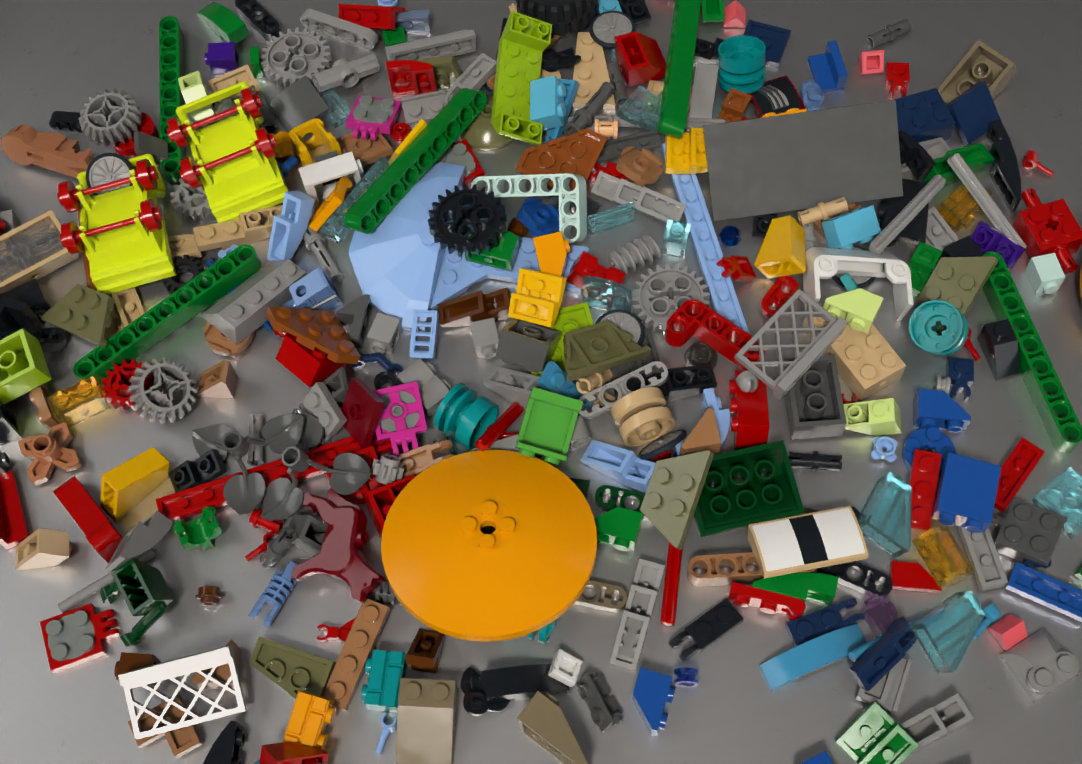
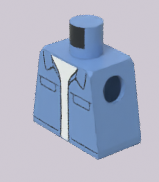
(314, 292)

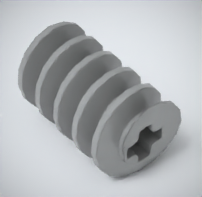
(634, 253)

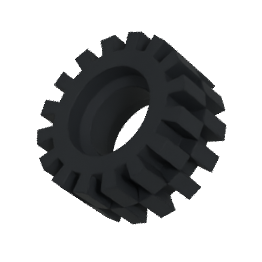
(182, 266)

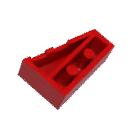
(381, 499)

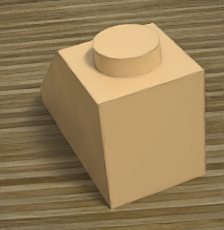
(42, 549)

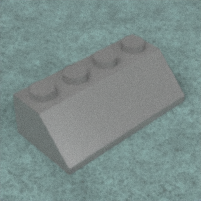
(246, 306)

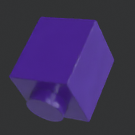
(222, 57)

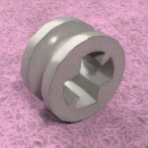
(942, 384)

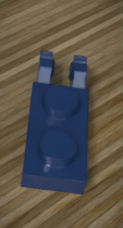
(822, 622)
(883, 655)

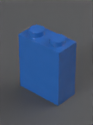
(966, 493)

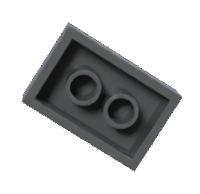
(816, 402)

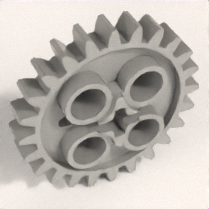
(295, 56)
(667, 280)

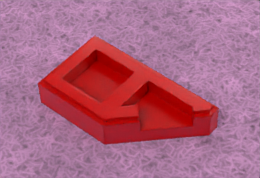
(912, 577)

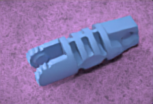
(811, 95)
(275, 593)

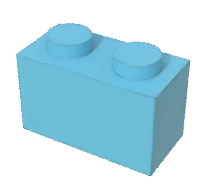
(547, 102)
(851, 227)

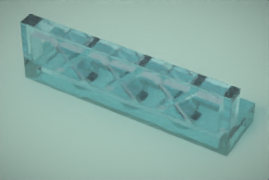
(334, 228)

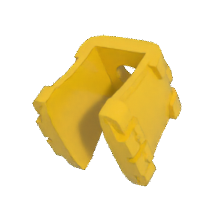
(319, 137)

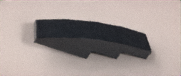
(1006, 170)

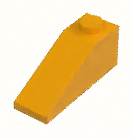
(552, 253)

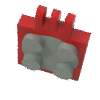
(462, 154)
(77, 636)

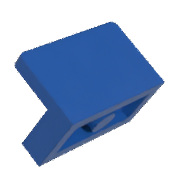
(829, 69)

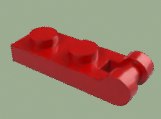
(767, 601)

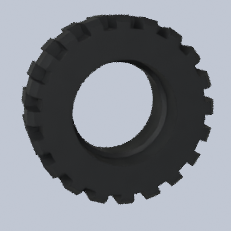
(564, 15)

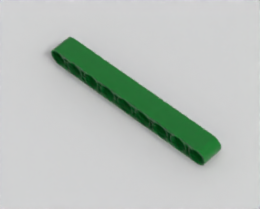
(679, 68)
(170, 96)
(415, 161)
(177, 306)
(1036, 359)

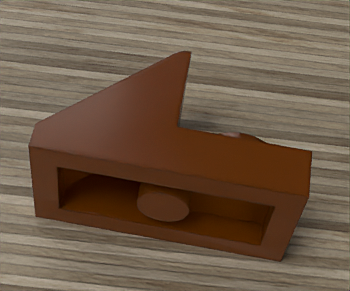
(426, 651)

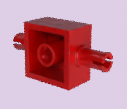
(1049, 230)

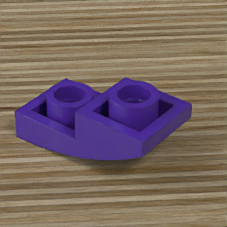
(993, 240)

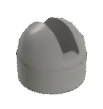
(747, 381)

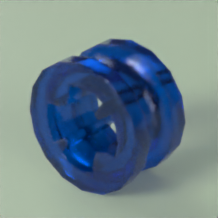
(686, 677)

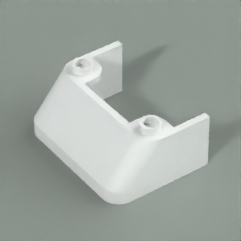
(826, 262)

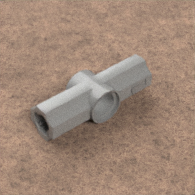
(345, 73)

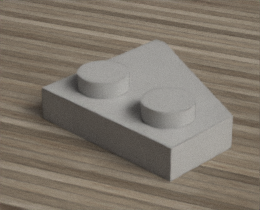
(938, 231)

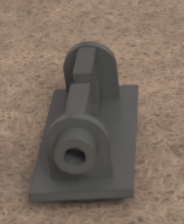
(603, 712)

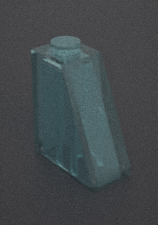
(887, 515)
(949, 630)

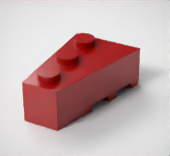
(750, 415)

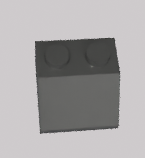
(527, 345)

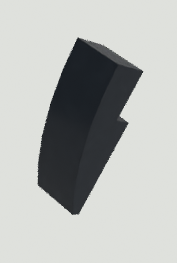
(520, 683)

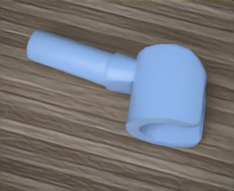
(386, 730)

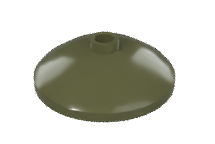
(481, 133)

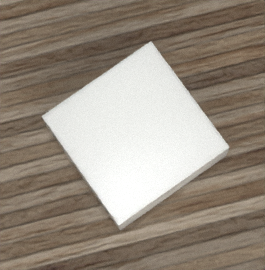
(565, 667)

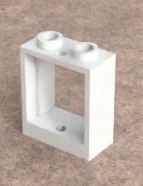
(329, 170)

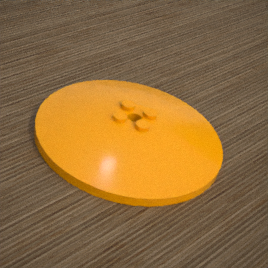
(497, 581)

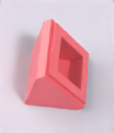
(734, 15)
(871, 62)
(1009, 631)

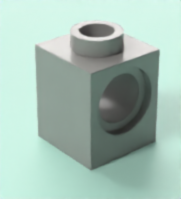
(384, 333)
(485, 338)

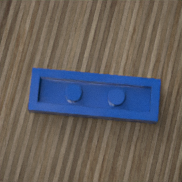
(1046, 591)

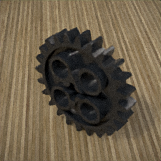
(467, 220)

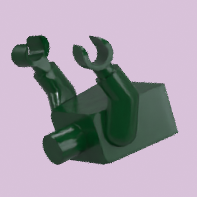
(143, 593)

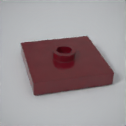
(362, 411)

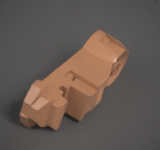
(46, 150)

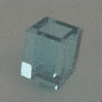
(676, 239)

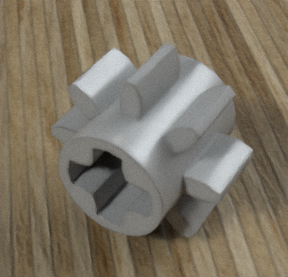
(387, 469)

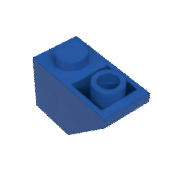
(938, 410)
(650, 696)

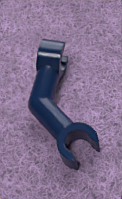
(377, 358)

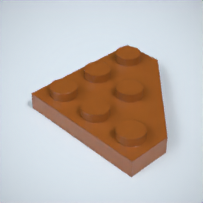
(564, 155)
(315, 330)

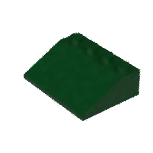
(747, 489)

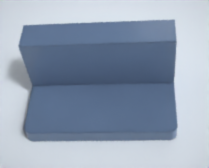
(414, 21)

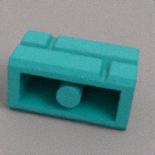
(384, 680)

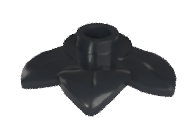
(553, 60)
(473, 687)

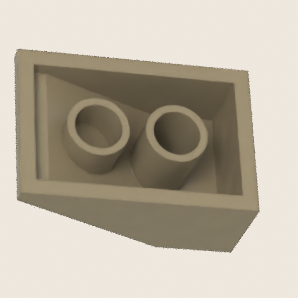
(978, 65)
(426, 721)
(547, 726)

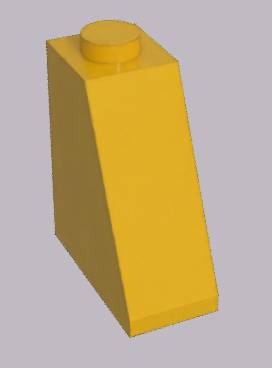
(782, 249)
(132, 482)

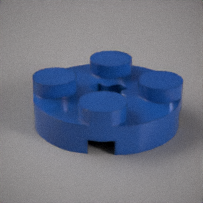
(539, 217)
(927, 439)

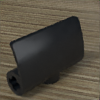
(891, 207)

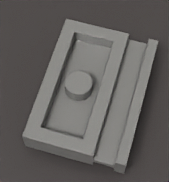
(423, 106)
(323, 406)
(889, 689)

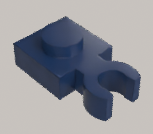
(961, 374)

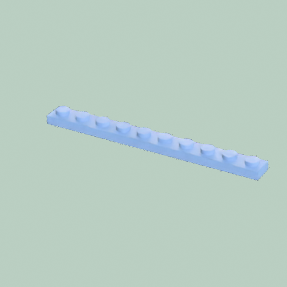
(707, 248)

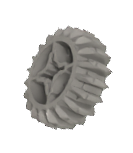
(110, 117)
(159, 371)

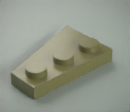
(445, 70)
(291, 667)

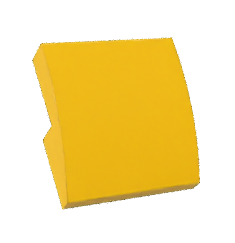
(686, 154)
(537, 297)

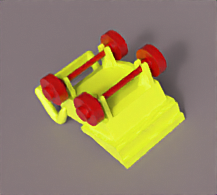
(231, 156)
(120, 228)

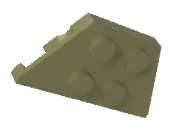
(958, 281)
(83, 314)
(599, 349)
(675, 494)

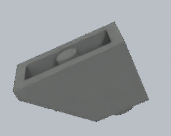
(309, 533)

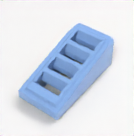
(414, 353)

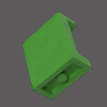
(548, 425)

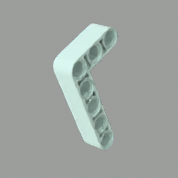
(539, 188)

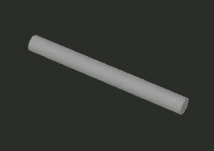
(96, 586)

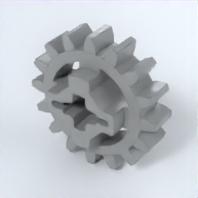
(195, 201)

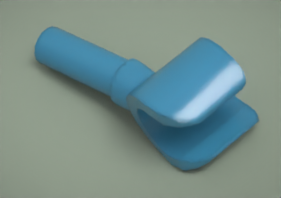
(992, 614)

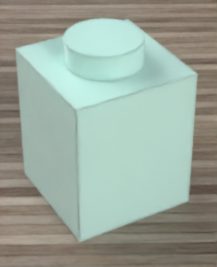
(1045, 273)

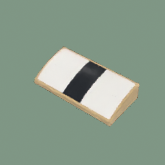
(807, 541)

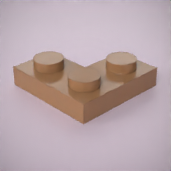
(180, 740)

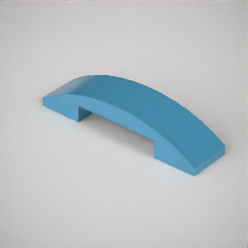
(811, 656)

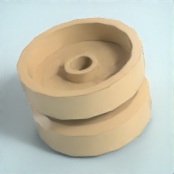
(642, 416)

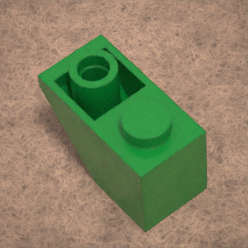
(619, 528)

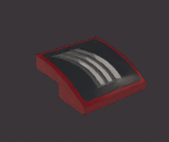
(776, 96)

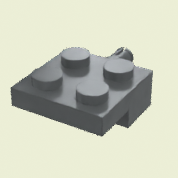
(1028, 532)

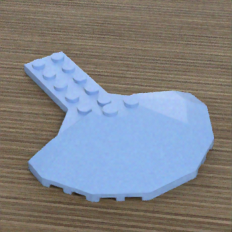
(410, 271)

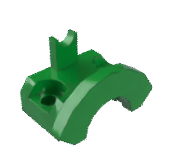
(198, 531)

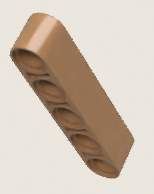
(715, 577)

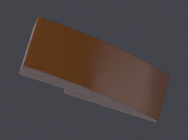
(475, 307)

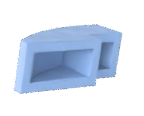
(290, 225)
(619, 464)

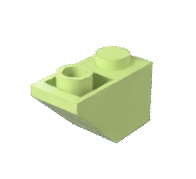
(194, 88)
(855, 307)
(874, 417)

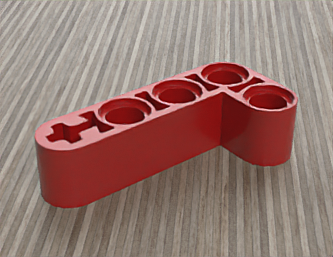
(699, 325)
(89, 517)

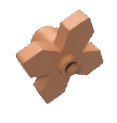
(49, 452)

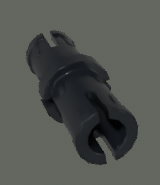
(815, 461)

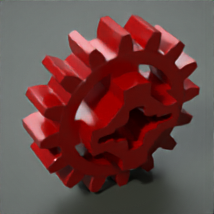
(115, 385)

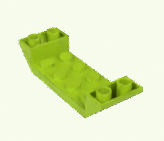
(517, 65)

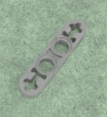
(339, 29)
(620, 386)

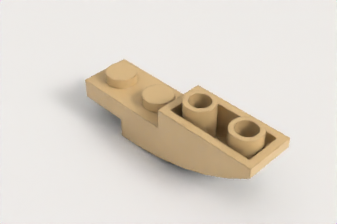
(248, 229)

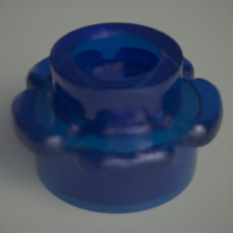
(730, 236)

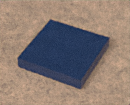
(773, 38)
(973, 112)

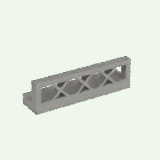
(437, 46)

